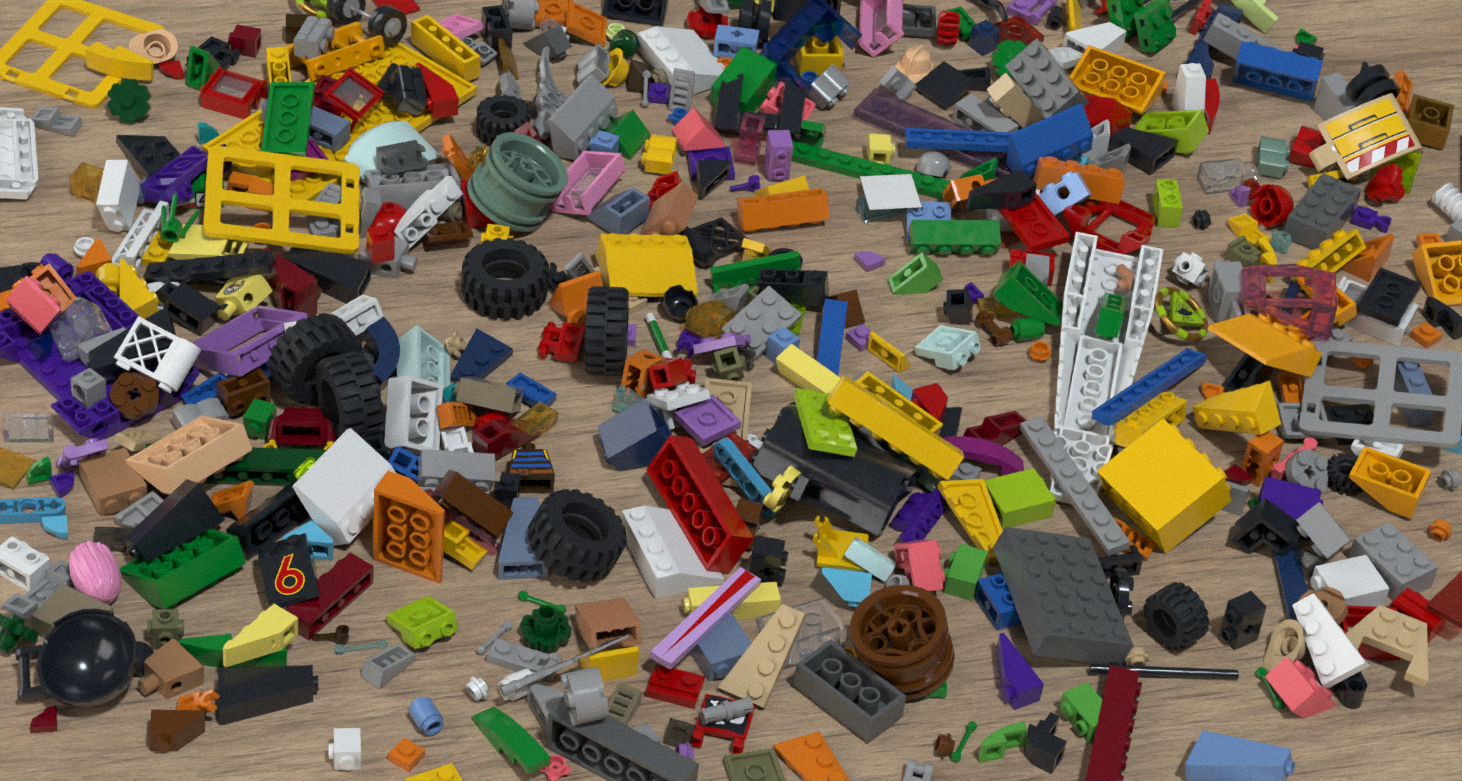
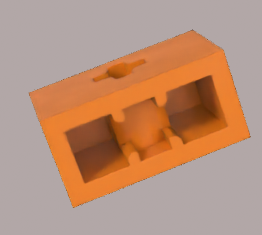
(1261, 455)

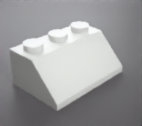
(413, 414)

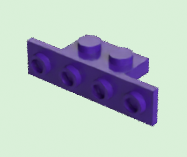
(919, 515)

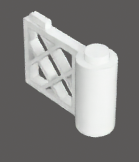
(173, 366)

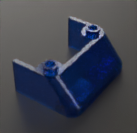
(812, 19)

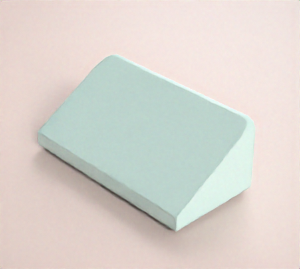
(870, 559)

